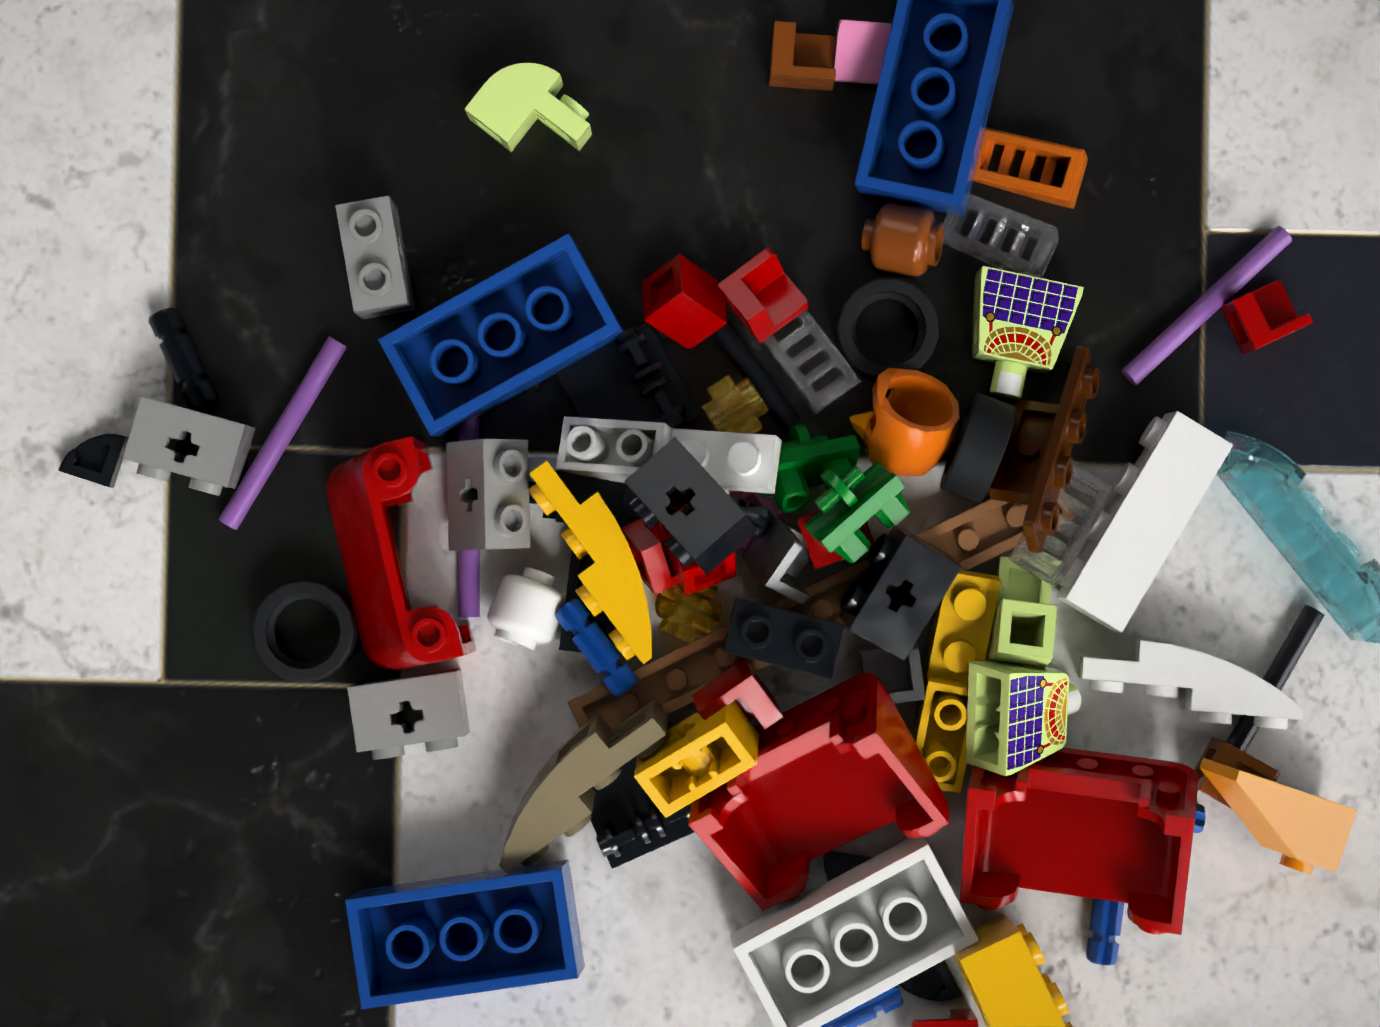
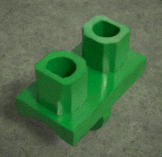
(803, 462)
(851, 503)

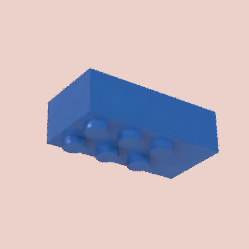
(933, 102)
(501, 336)
(465, 934)

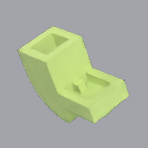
(521, 95)
(1023, 618)

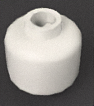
(526, 609)

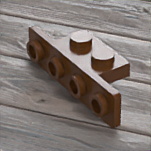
(1040, 451)

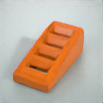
(1053, 153)

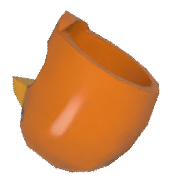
(912, 426)

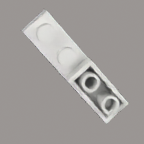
(619, 447)
(1212, 684)

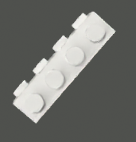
(1143, 519)

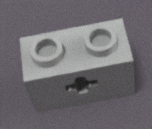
(375, 257)
(156, 440)
(488, 494)
(376, 708)

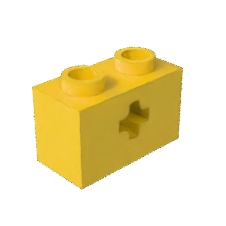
(698, 758)

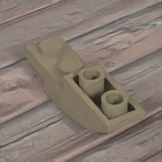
(562, 791)

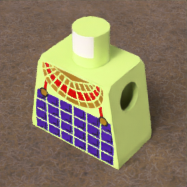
(1019, 325)
(1016, 714)

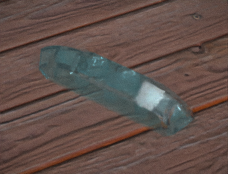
(1292, 520)

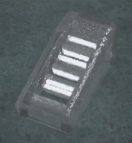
(1026, 226)
(833, 391)
(1043, 564)

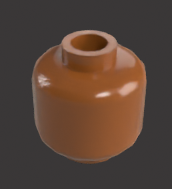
(903, 239)

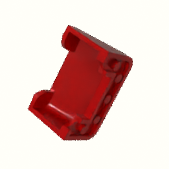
(359, 503)
(819, 783)
(1084, 830)

